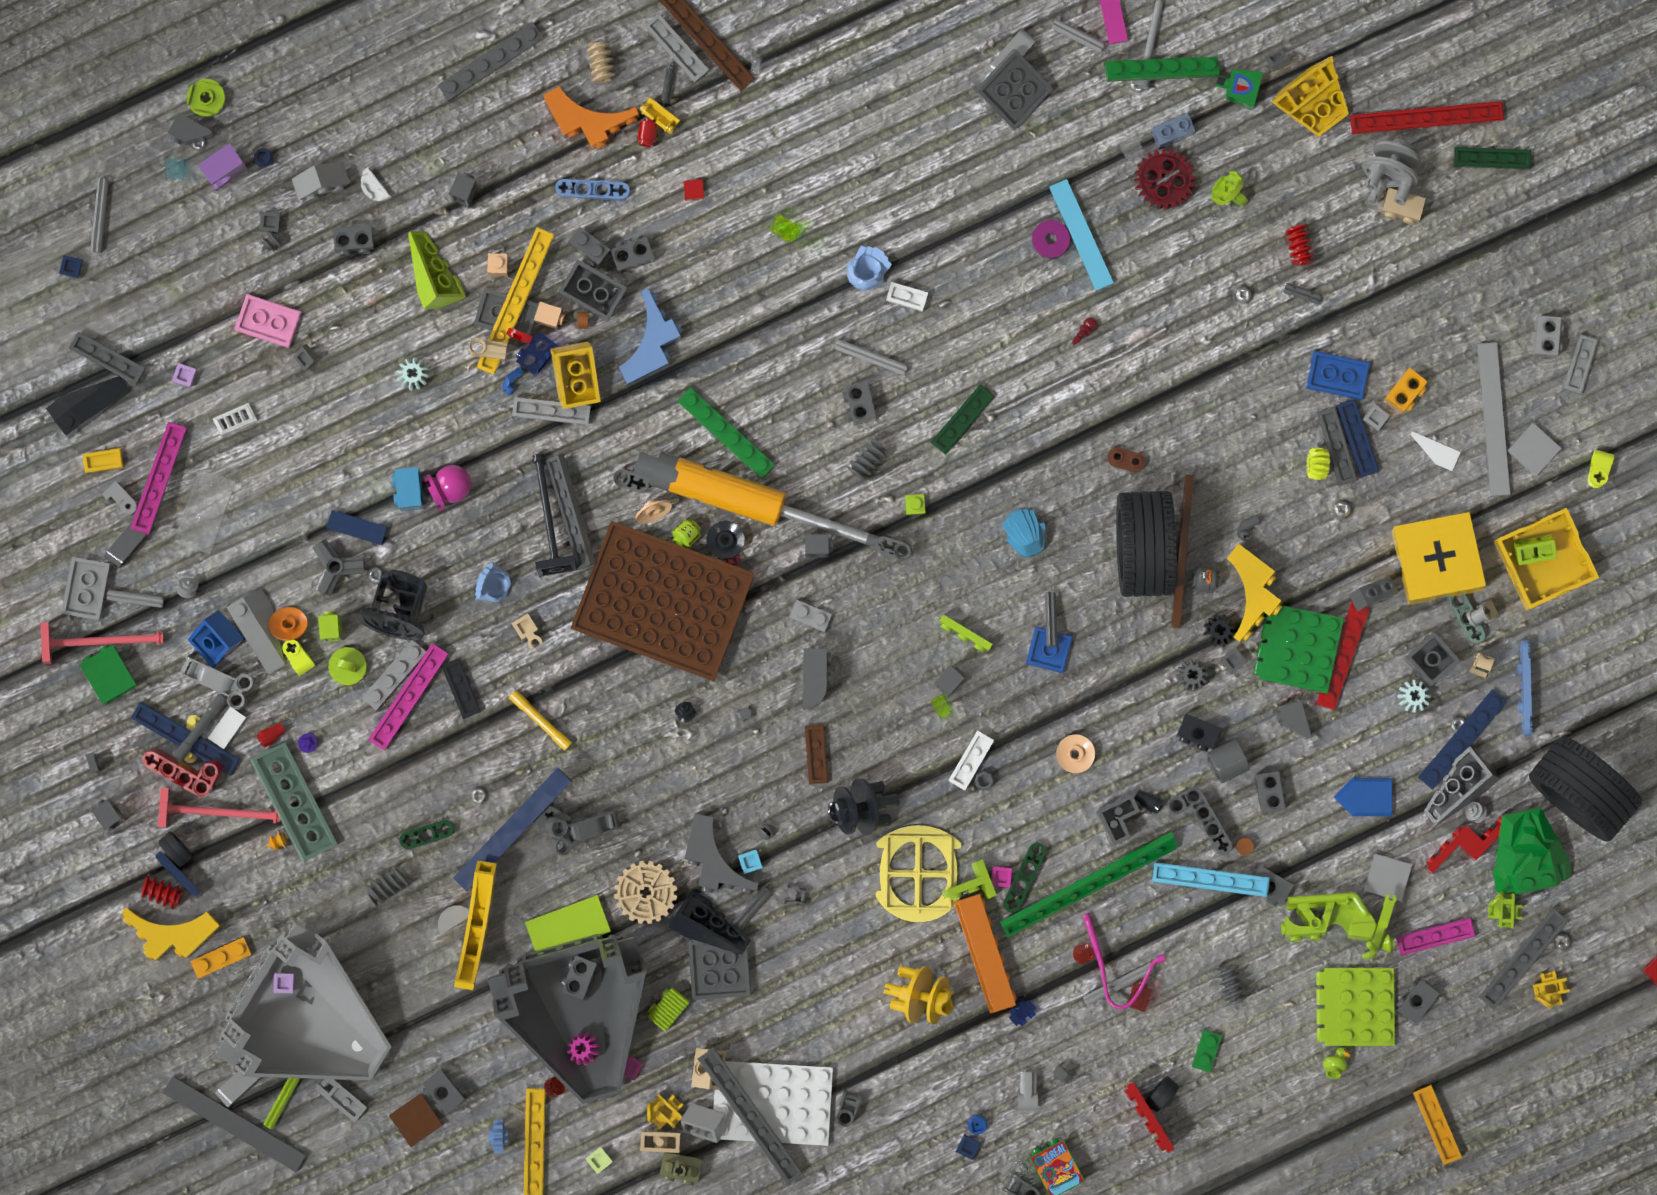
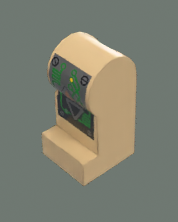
(1481, 665)

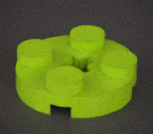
(215, 92)

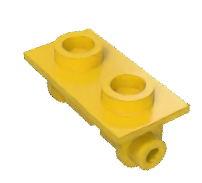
(661, 115)

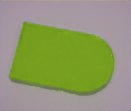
(940, 706)

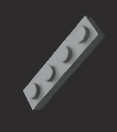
(676, 48)
(550, 411)
(394, 675)

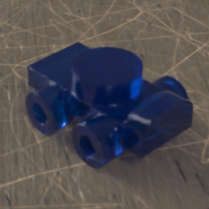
(1026, 1009)

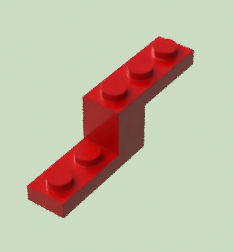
(1467, 841)

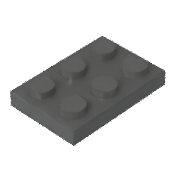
(490, 308)

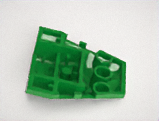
(1528, 854)

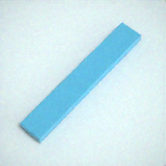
(1081, 235)
(1211, 879)

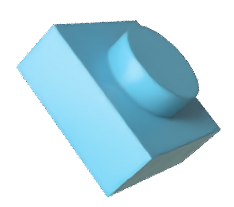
(750, 861)

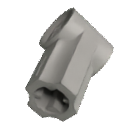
(1027, 1096)

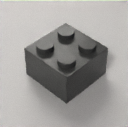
(1431, 659)

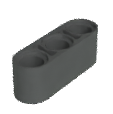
(126, 546)

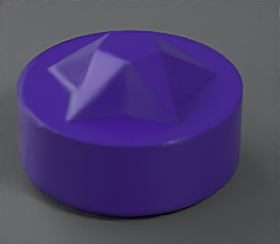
(307, 743)

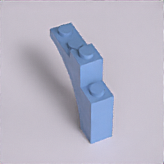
(658, 334)

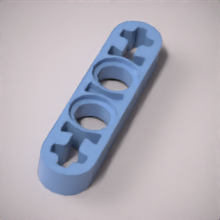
(592, 192)

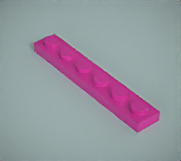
(158, 478)
(408, 697)

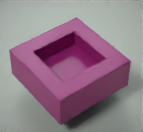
(1001, 877)

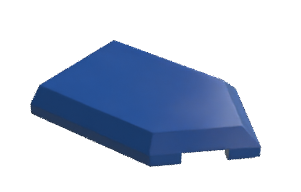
(1367, 797)

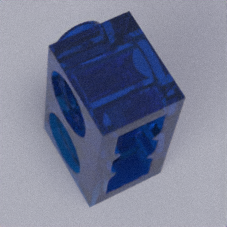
(541, 356)

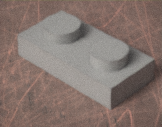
(810, 616)

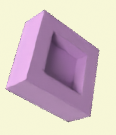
(184, 375)
(283, 983)

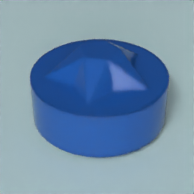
(977, 1124)

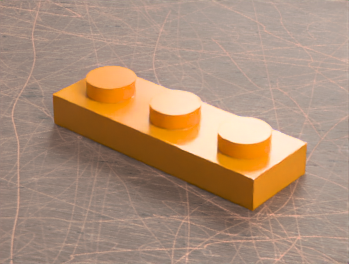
(221, 957)

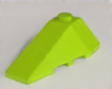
(433, 279)

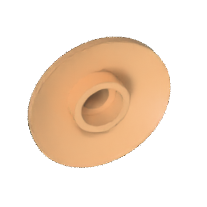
(653, 511)
(1075, 743)

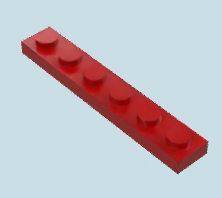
(1347, 645)

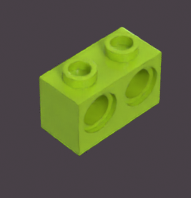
(1535, 549)

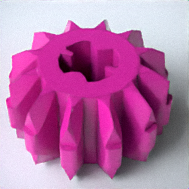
(578, 1054)

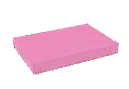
(268, 321)

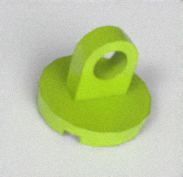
(1228, 189)
(347, 666)

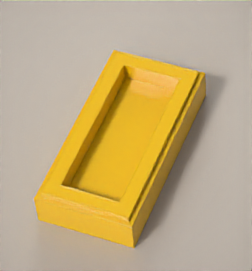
(103, 460)

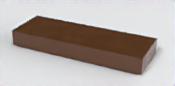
(816, 754)

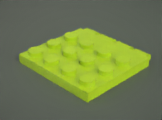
(1356, 1007)

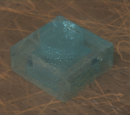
(174, 169)

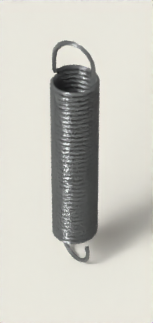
(667, 85)

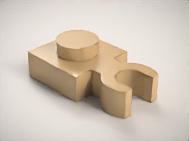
(526, 628)

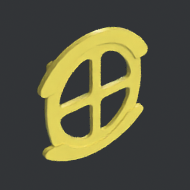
(918, 834)

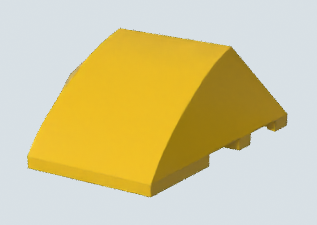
(1314, 98)

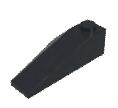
(702, 923)

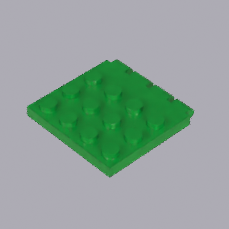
(1299, 649)

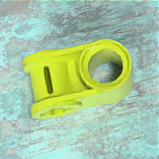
(1600, 465)
(300, 659)

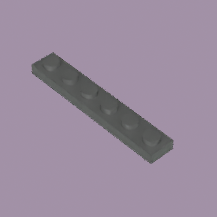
(490, 62)
(570, 511)
(1523, 959)

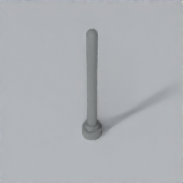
(1144, 84)

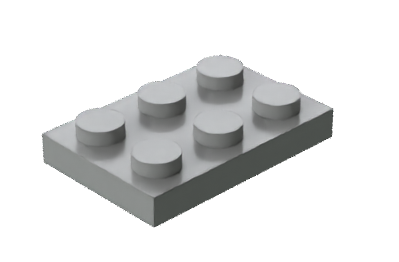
(86, 588)

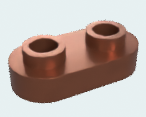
(1126, 460)

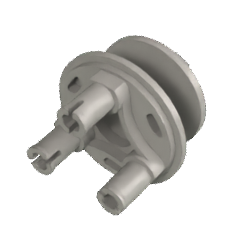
(1391, 169)

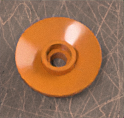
(288, 617)

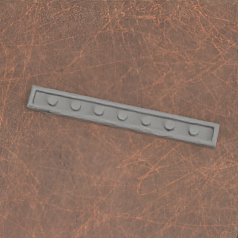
(1493, 419)

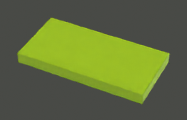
(568, 924)

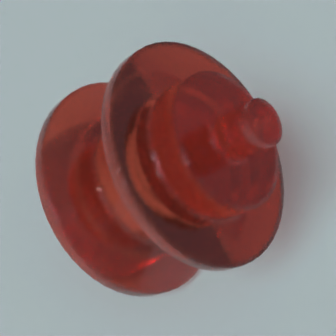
(1083, 953)
(553, 1087)

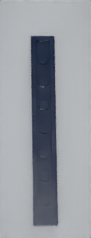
(515, 826)

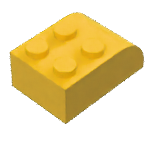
(575, 375)

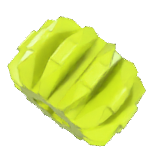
(1318, 463)

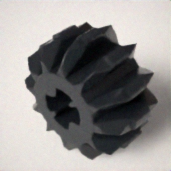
(1216, 636)

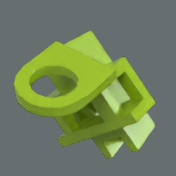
(1504, 913)

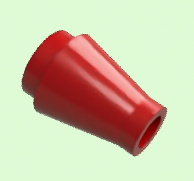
(270, 735)

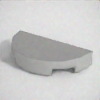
(451, 917)

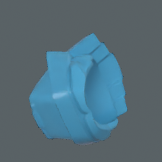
(1025, 532)

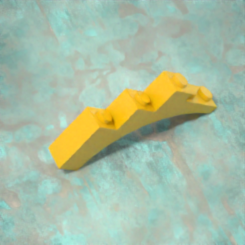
(477, 925)

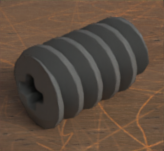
(867, 459)
(386, 886)
(1231, 984)

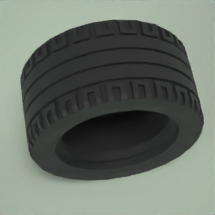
(1146, 543)
(1585, 788)

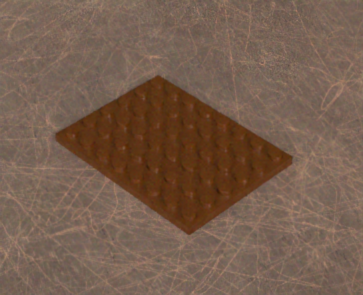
(662, 601)

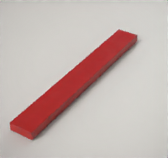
(1426, 117)

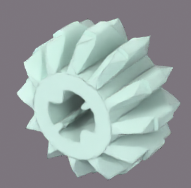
(413, 380)
(1407, 697)

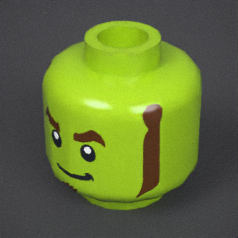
(686, 533)

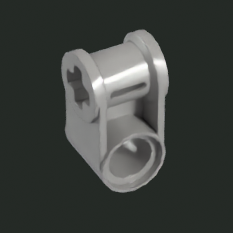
(1483, 614)

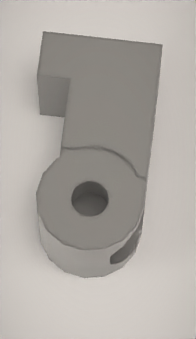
(127, 503)

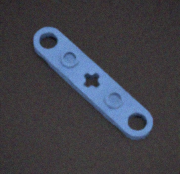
(1524, 671)

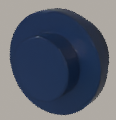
(263, 157)

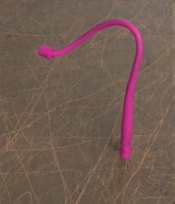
(1094, 941)

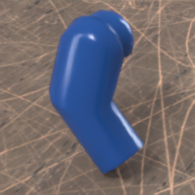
(510, 379)

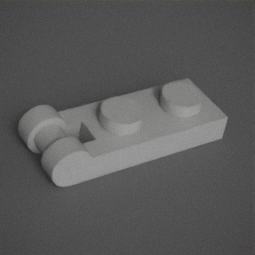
(342, 1099)

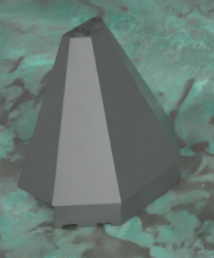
(544, 1018)

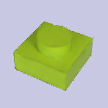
(915, 504)

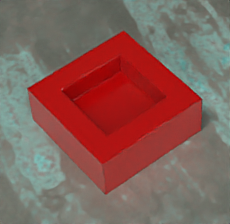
(693, 189)

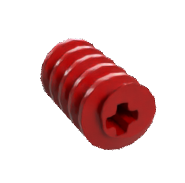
(1299, 245)
(162, 893)

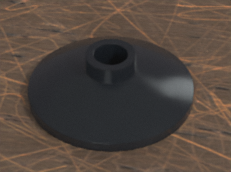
(723, 530)

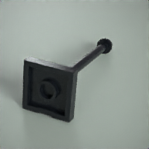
(555, 564)

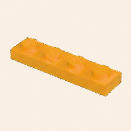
(1437, 1125)

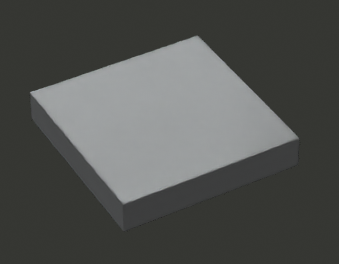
(1534, 449)
(1387, 877)

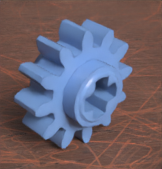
(498, 1136)

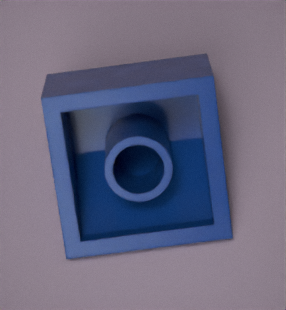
(215, 638)

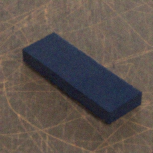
(356, 527)
(175, 872)

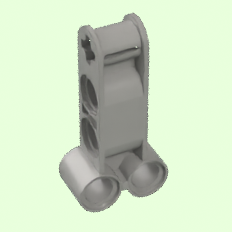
(217, 681)

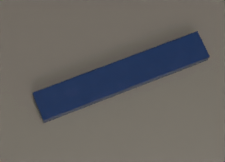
(177, 734)

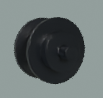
(685, 712)

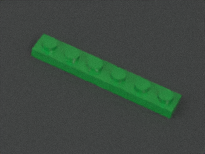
(1162, 69)
(726, 433)

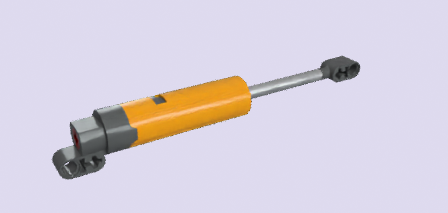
(736, 496)

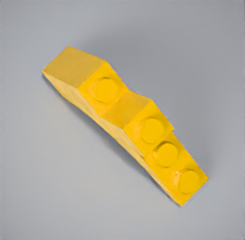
(1259, 600)
(161, 938)

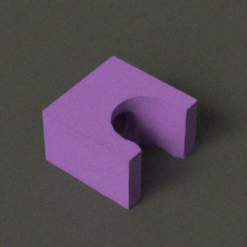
(222, 167)

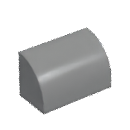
(703, 1122)

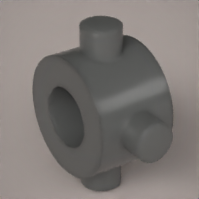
(745, 713)

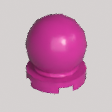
(449, 485)

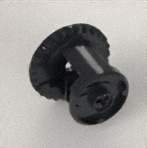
(404, 623)

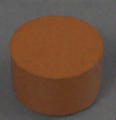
(583, 320)
(1244, 846)

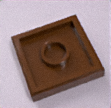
(416, 1120)

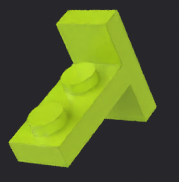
(982, 880)

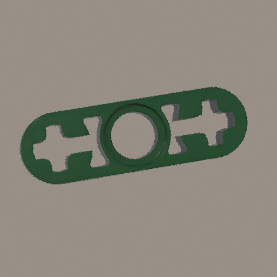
(439, 825)

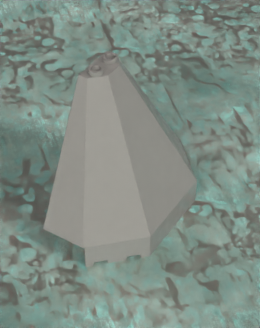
(290, 1037)

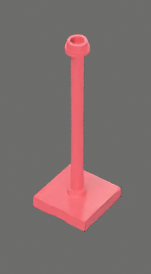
(49, 642)
(167, 808)

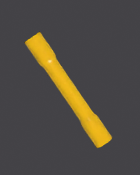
(523, 704)

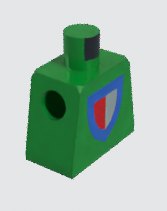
(1241, 87)

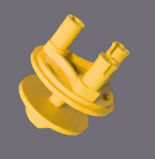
(916, 995)

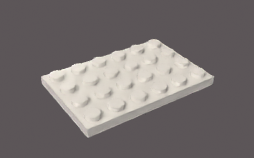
(789, 1097)

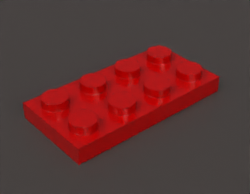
(1144, 1111)

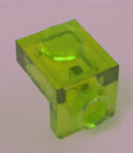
(784, 228)

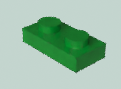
(1206, 1051)

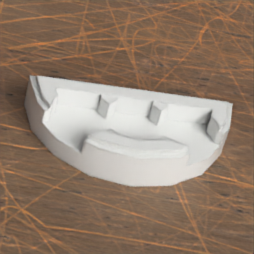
(372, 187)

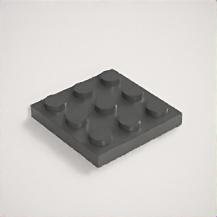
(1013, 89)
(717, 972)

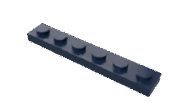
(1462, 739)

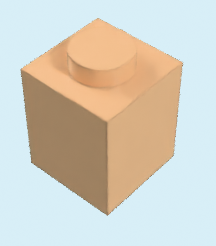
(497, 264)
(549, 315)

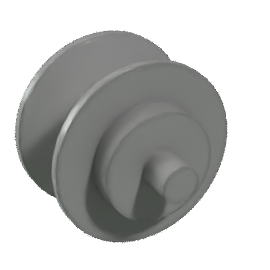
(187, 588)
(1476, 812)

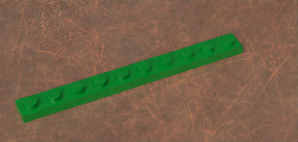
(1089, 884)

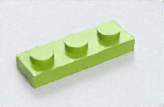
(965, 634)

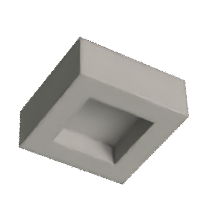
(1376, 417)

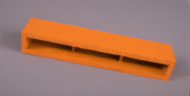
(985, 954)

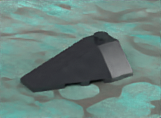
(83, 406)

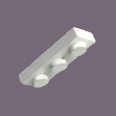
(971, 760)

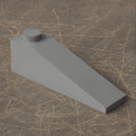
(252, 618)

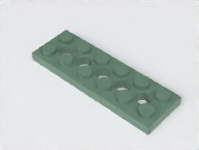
(288, 814)

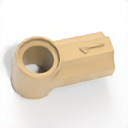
(490, 349)

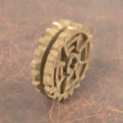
(636, 880)

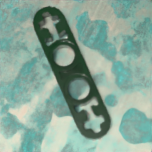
(1021, 876)

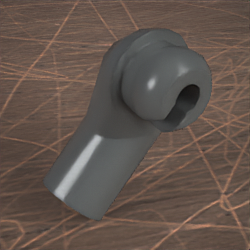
(1245, 527)

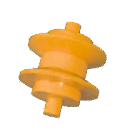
(278, 841)

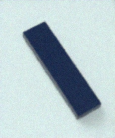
(1357, 438)

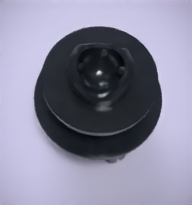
(861, 807)

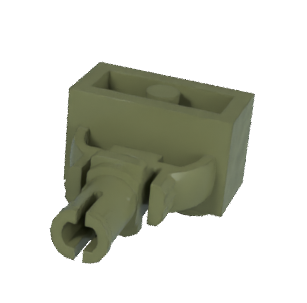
(680, 1167)

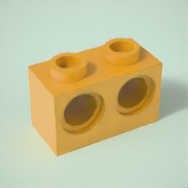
(1403, 388)

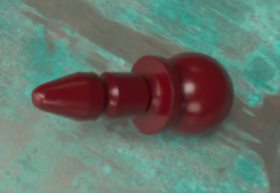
(1089, 325)

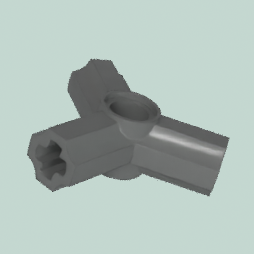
(328, 556)

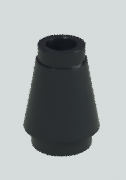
(1149, 801)

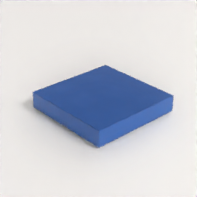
(1048, 658)

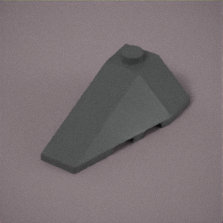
(1464, 783)

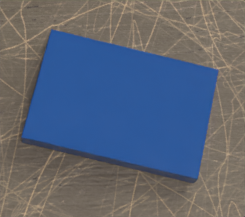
(1337, 375)

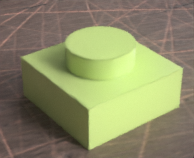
(599, 1160)

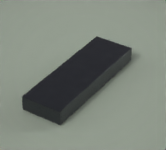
(461, 688)

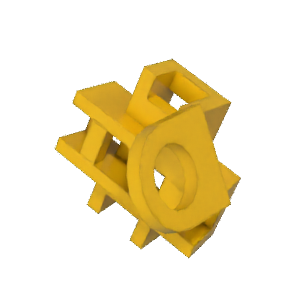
(1549, 990)
(664, 1111)

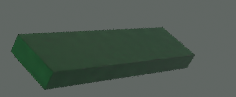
(1492, 158)
(962, 419)

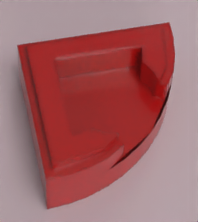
(518, 335)

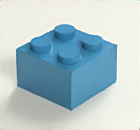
(409, 489)

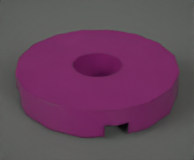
(1050, 250)

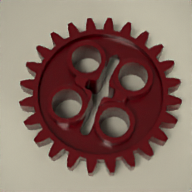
(1155, 165)

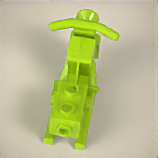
(1344, 910)

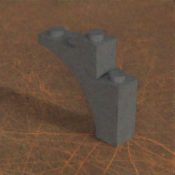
(703, 849)

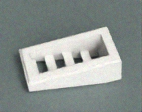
(223, 432)

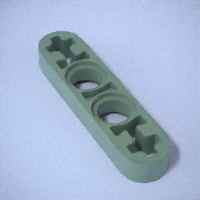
(1459, 611)

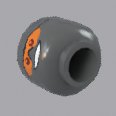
(1205, 580)

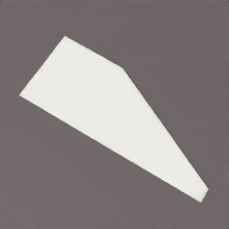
(1439, 453)

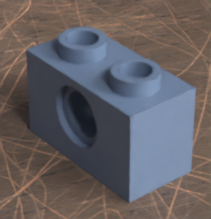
(1173, 131)

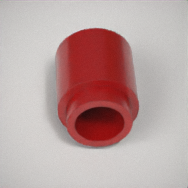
(647, 133)

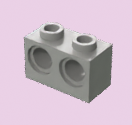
(1542, 335)

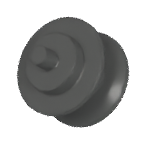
(270, 242)

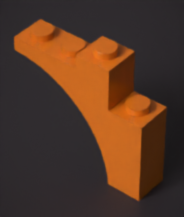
(595, 126)

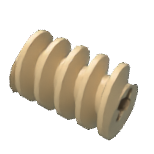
(600, 62)

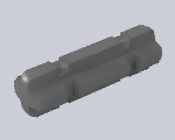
(1302, 293)

